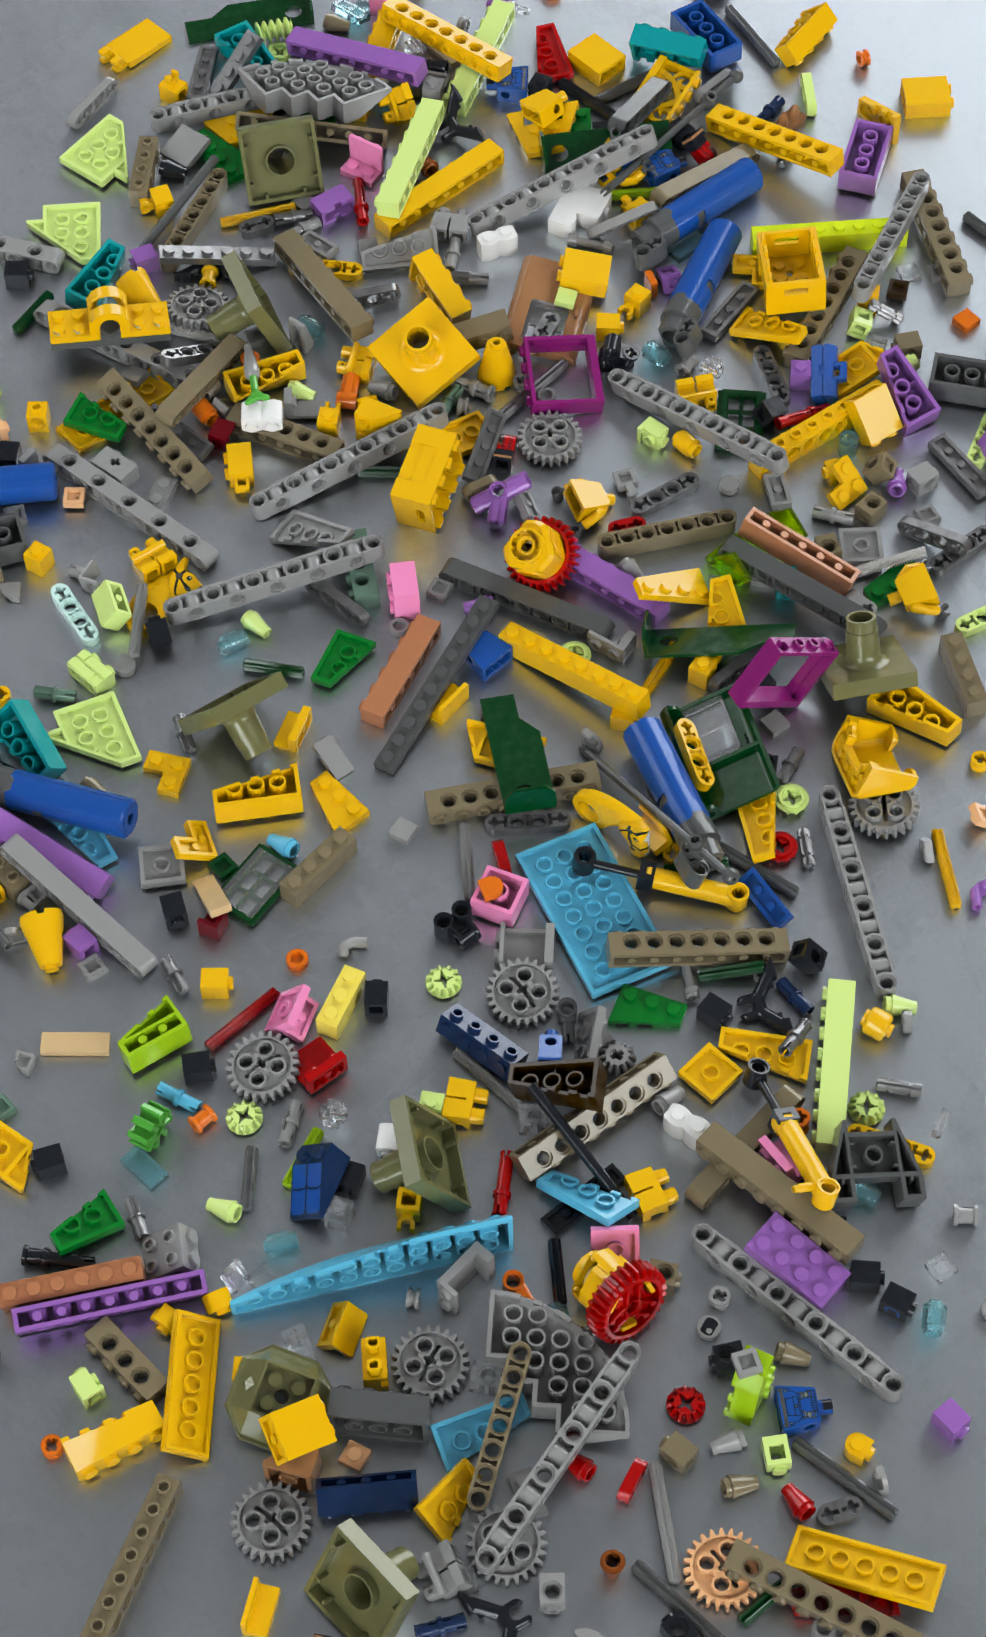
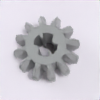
(617, 1058)

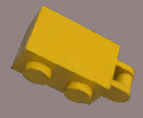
(240, 466)

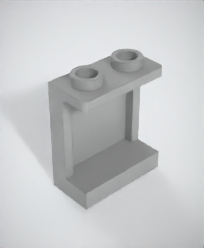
(525, 943)
(473, 1261)

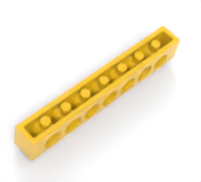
(447, 39)
(775, 140)
(812, 432)

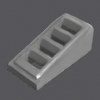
(300, 336)

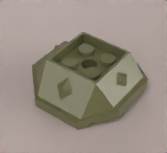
(259, 1379)

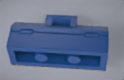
(823, 373)

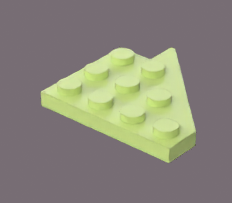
(100, 153)
(71, 228)
(96, 730)

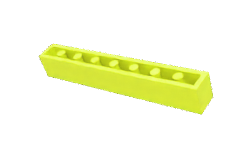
(834, 235)

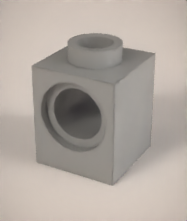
(922, 478)
(549, 1582)

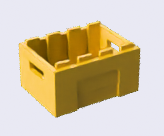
(802, 259)
(427, 478)

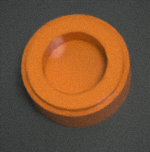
(297, 960)

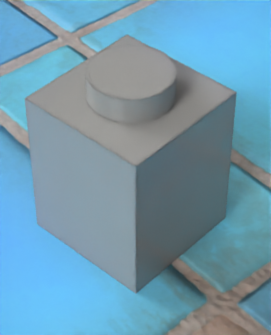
(433, 88)

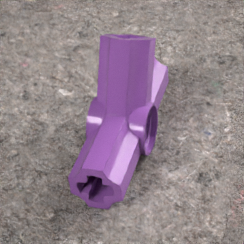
(499, 504)

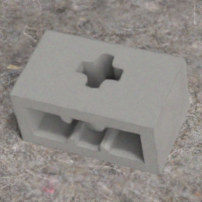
(116, 466)

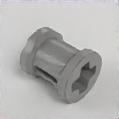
(686, 365)
(965, 1215)

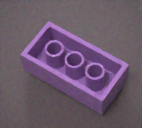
(865, 157)
(797, 1261)

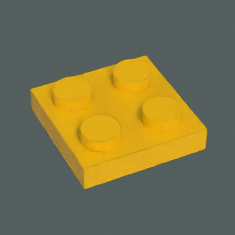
(710, 1073)

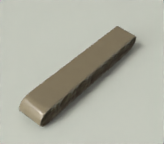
(685, 182)
(198, 212)
(200, 381)
(667, 534)
(710, 1181)
(499, 1414)

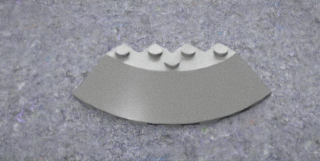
(313, 88)
(561, 1362)

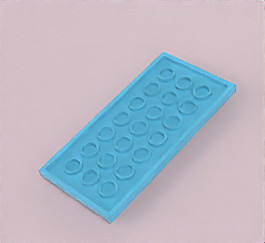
(586, 906)

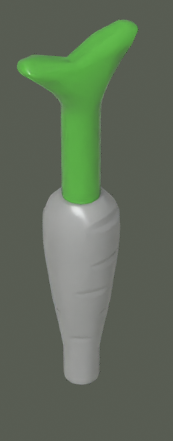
(252, 374)

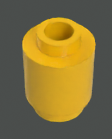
(686, 444)

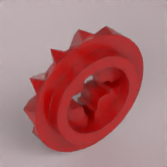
(790, 847)
(684, 1415)

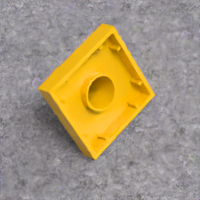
(424, 370)

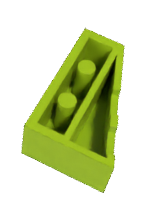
(155, 1036)
(750, 1391)

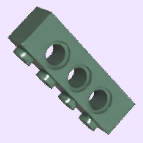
(363, 581)

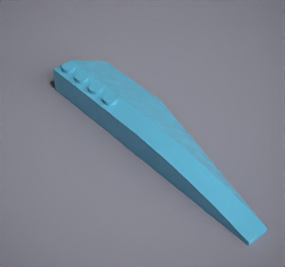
(382, 1262)

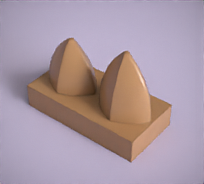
(792, 118)

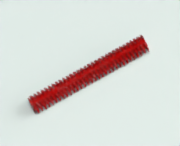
(241, 1019)

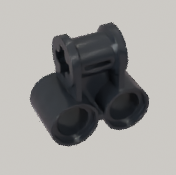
(616, 355)
(458, 927)

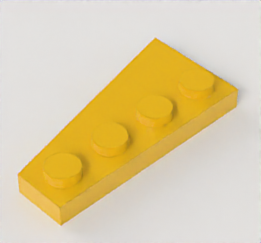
(762, 327)
(677, 586)
(760, 827)
(753, 1044)

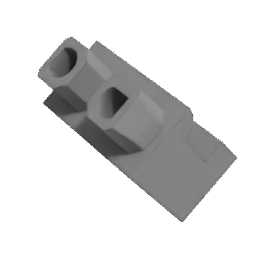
(451, 223)
(445, 1571)

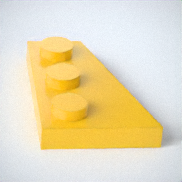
(724, 603)

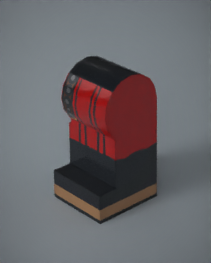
(699, 146)
(505, 452)

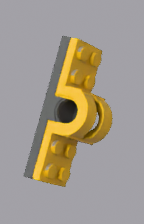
(108, 322)

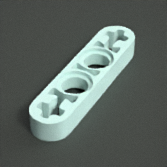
(72, 616)

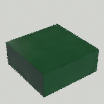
(222, 867)

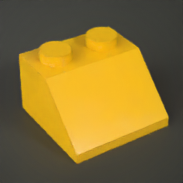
(374, 415)

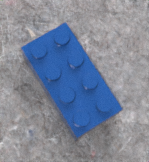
(701, 20)

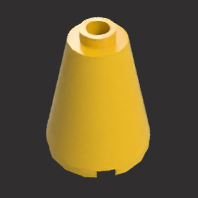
(137, 287)
(496, 365)
(45, 937)

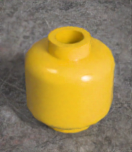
(877, 1023)

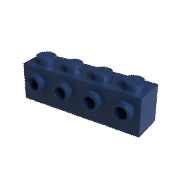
(480, 1040)
(367, 1493)

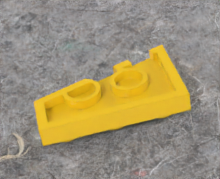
(876, 112)
(337, 802)
(446, 1501)

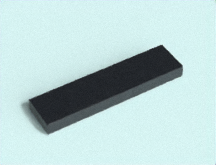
(564, 1216)

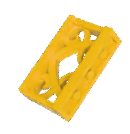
(677, 105)

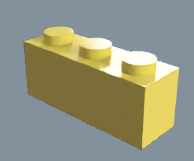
(341, 1002)

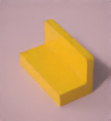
(450, 702)
(294, 729)
(659, 835)
(342, 1328)
(259, 1609)

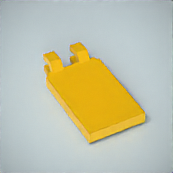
(134, 45)
(467, 429)

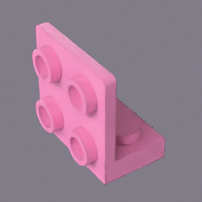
(364, 161)

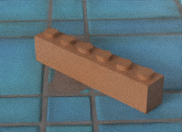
(798, 551)
(400, 671)
(71, 1282)

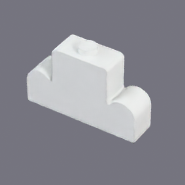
(580, 208)

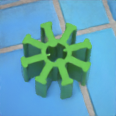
(149, 1125)

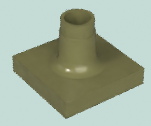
(286, 177)
(247, 308)
(868, 662)
(238, 714)
(426, 1157)
(363, 1586)

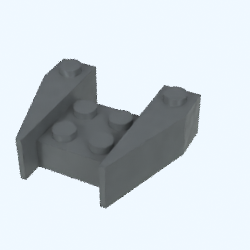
(875, 1159)

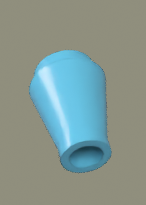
(285, 846)

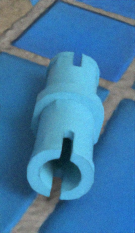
(178, 1097)

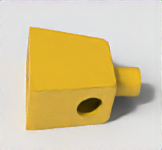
(543, 107)

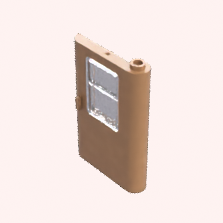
(534, 297)

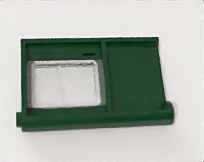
(739, 767)

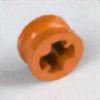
(863, 58)
(51, 1454)

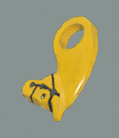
(165, 587)
(613, 813)

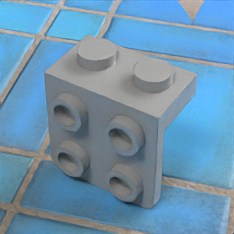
(170, 1251)

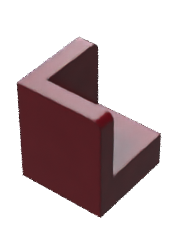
(220, 433)
(213, 927)

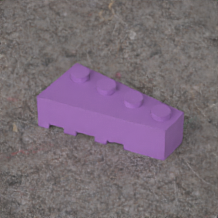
(910, 395)

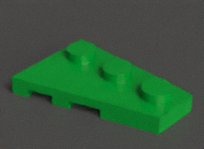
(91, 419)
(883, 585)
(340, 657)
(643, 1007)

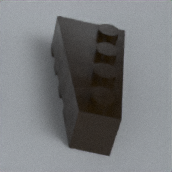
(565, 1082)

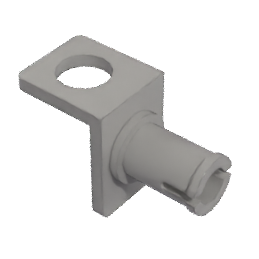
(85, 575)

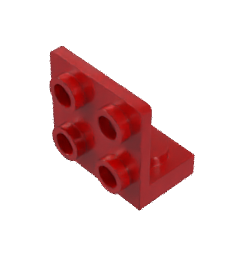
(319, 1065)

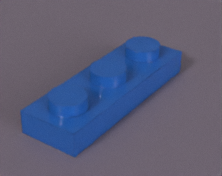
(766, 899)

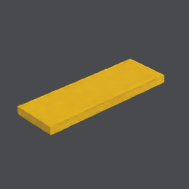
(150, 391)
(190, 1385)
(866, 1568)

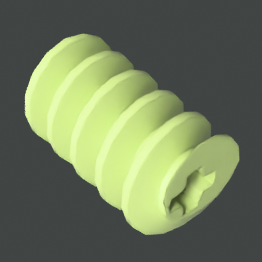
(274, 30)

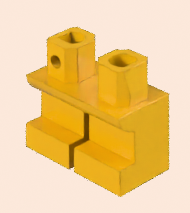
(399, 104)
(358, 361)
(698, 390)
(153, 560)
(460, 1102)
(646, 1186)
(375, 1363)

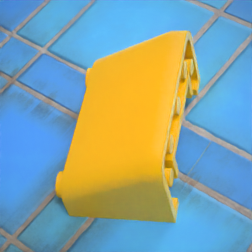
(867, 761)

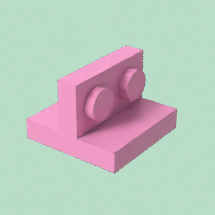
(293, 1013)
(779, 1157)
(620, 1239)

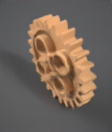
(705, 1580)

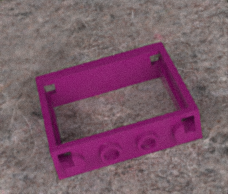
(563, 343)
(749, 694)

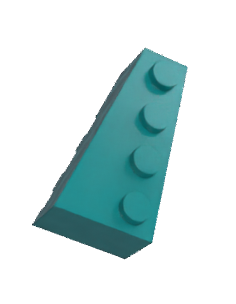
(230, 37)
(677, 46)
(99, 271)
(28, 739)

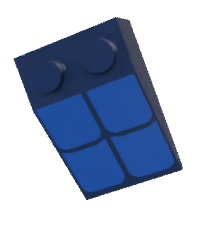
(315, 1179)

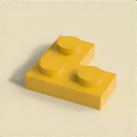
(747, 265)
(850, 483)
(172, 771)
(197, 844)

